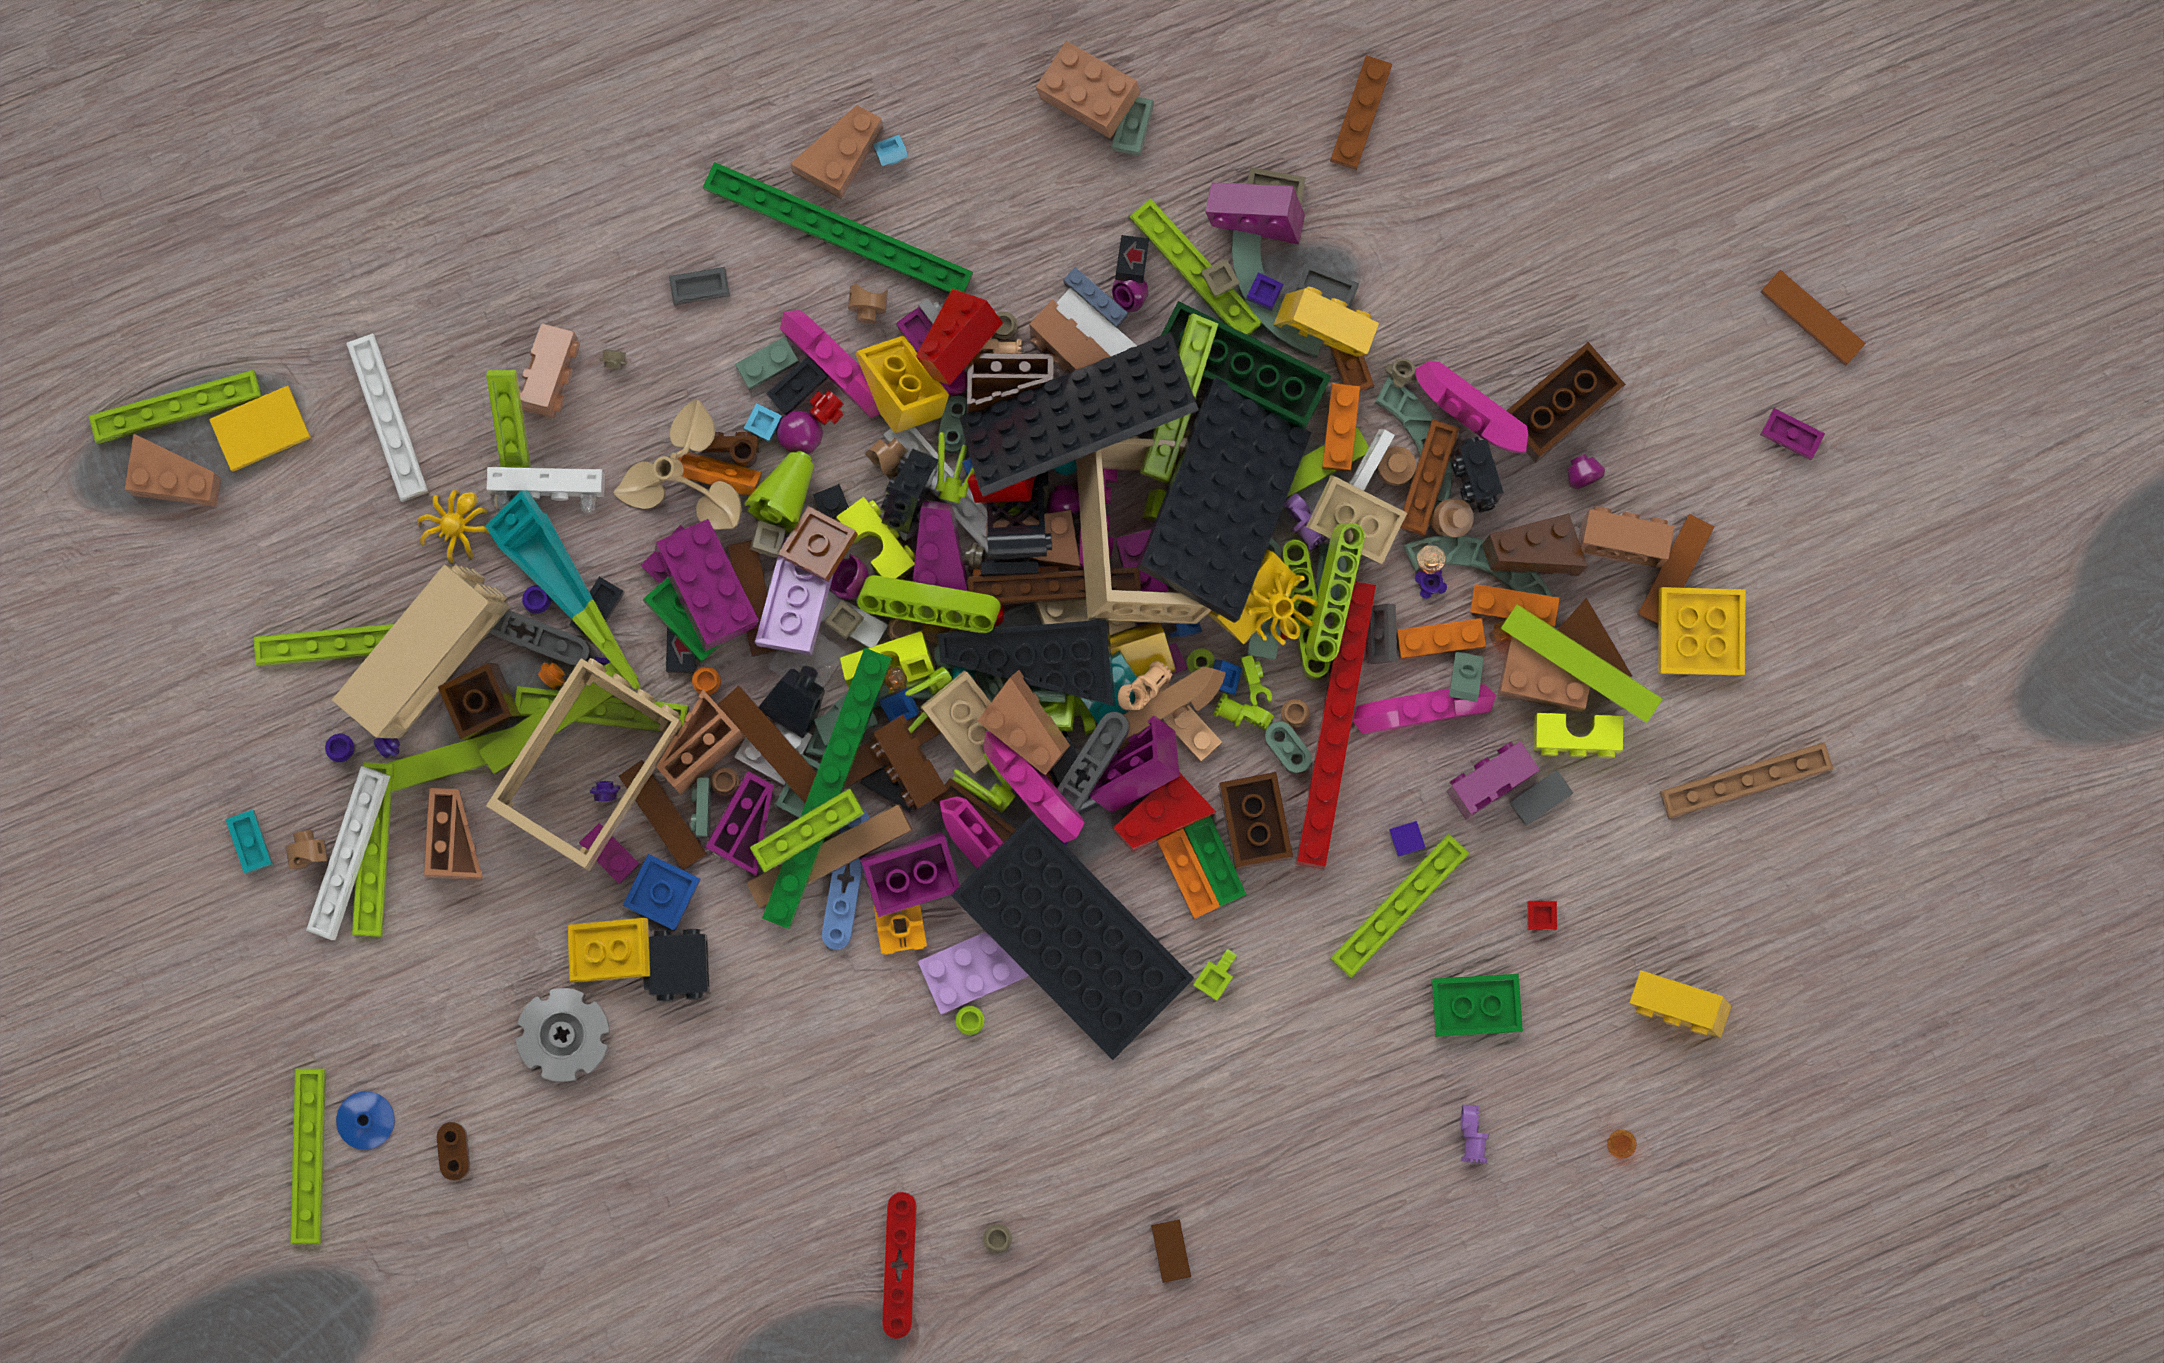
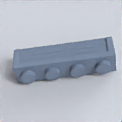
(1095, 297)

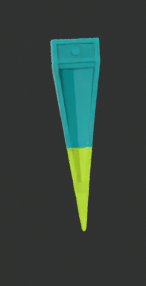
(536, 548)

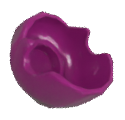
(799, 432)
(849, 578)

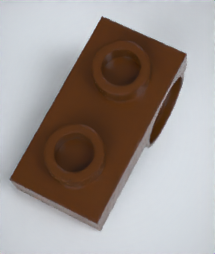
(731, 444)

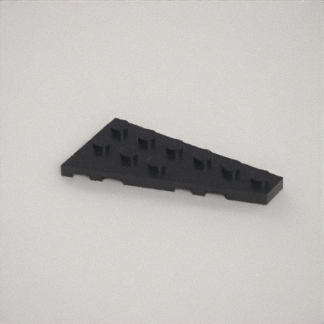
(1051, 656)

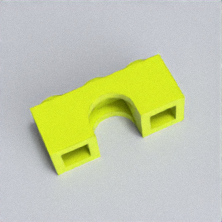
(894, 559)
(908, 653)
(1552, 736)

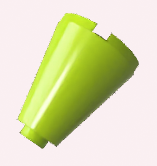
(783, 492)

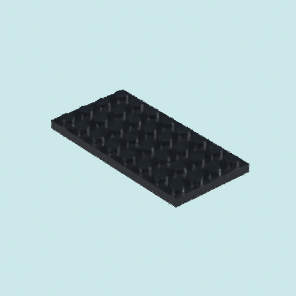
(1078, 414)
(1224, 501)
(1072, 936)

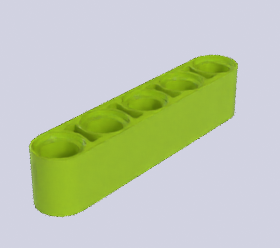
(1304, 568)
(1345, 581)
(929, 604)

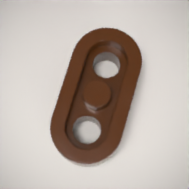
(455, 1150)

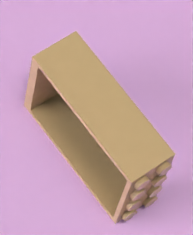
(1100, 598)
(422, 651)
(583, 675)

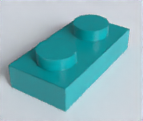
(249, 841)

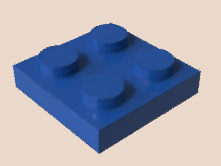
(661, 892)

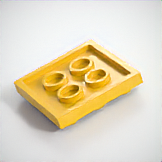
(1701, 631)

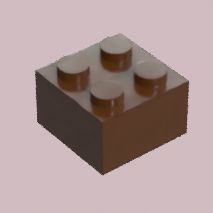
(479, 701)

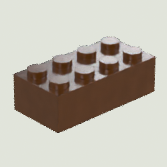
(1566, 400)

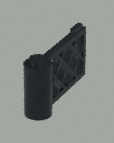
(1017, 538)

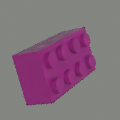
(706, 584)

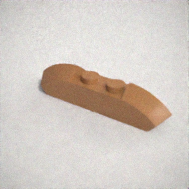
(1195, 688)

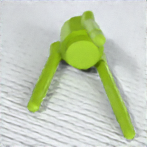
(951, 488)
(933, 682)
(997, 797)

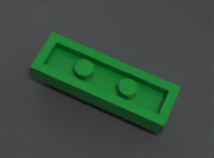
(1215, 861)

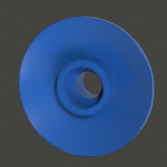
(380, 1121)

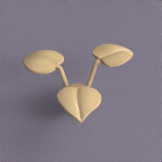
(643, 482)

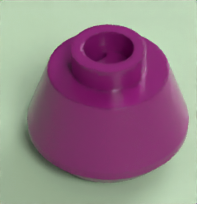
(1129, 294)
(1584, 471)
(1063, 499)

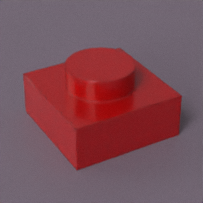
(1542, 915)

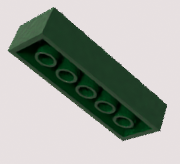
(1257, 370)

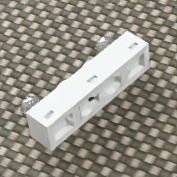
(552, 482)

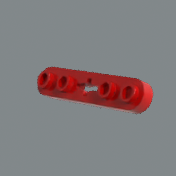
(899, 1294)

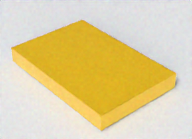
(260, 428)
(608, 950)

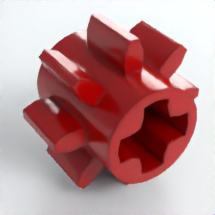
(826, 407)

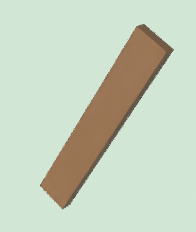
(1746, 780)
(842, 850)

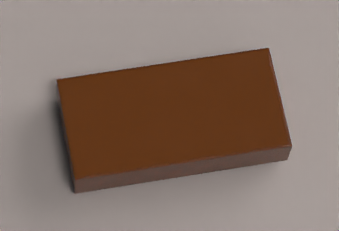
(1171, 1251)

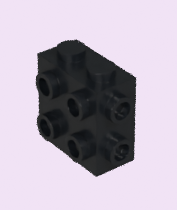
(1478, 475)
(908, 490)
(678, 965)

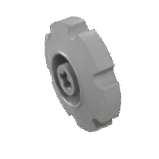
(541, 1027)

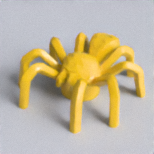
(452, 523)
(1281, 607)

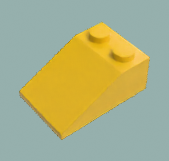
(901, 384)

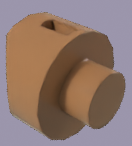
(866, 303)
(887, 456)
(1396, 466)
(1452, 518)
(305, 850)

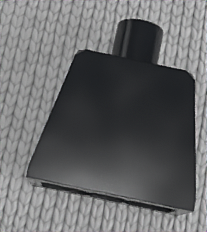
(795, 701)

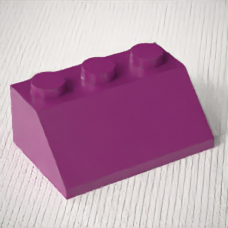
(909, 874)

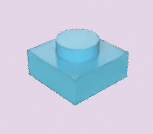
(890, 150)
(763, 422)

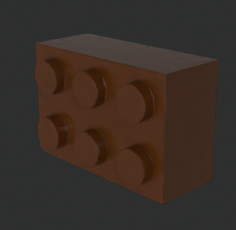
(1255, 821)

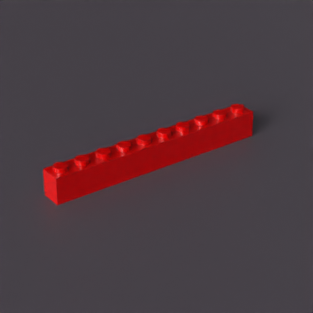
(1335, 731)

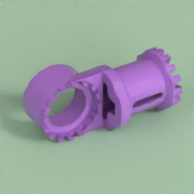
(1301, 513)
(1473, 1141)

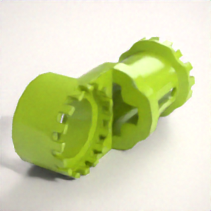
(1236, 713)

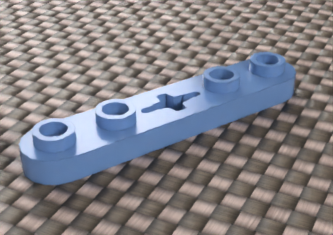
(840, 906)

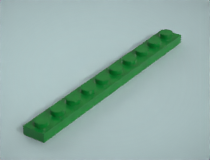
(836, 229)
(830, 780)

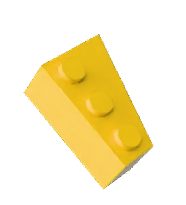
(1327, 321)
(1680, 1004)

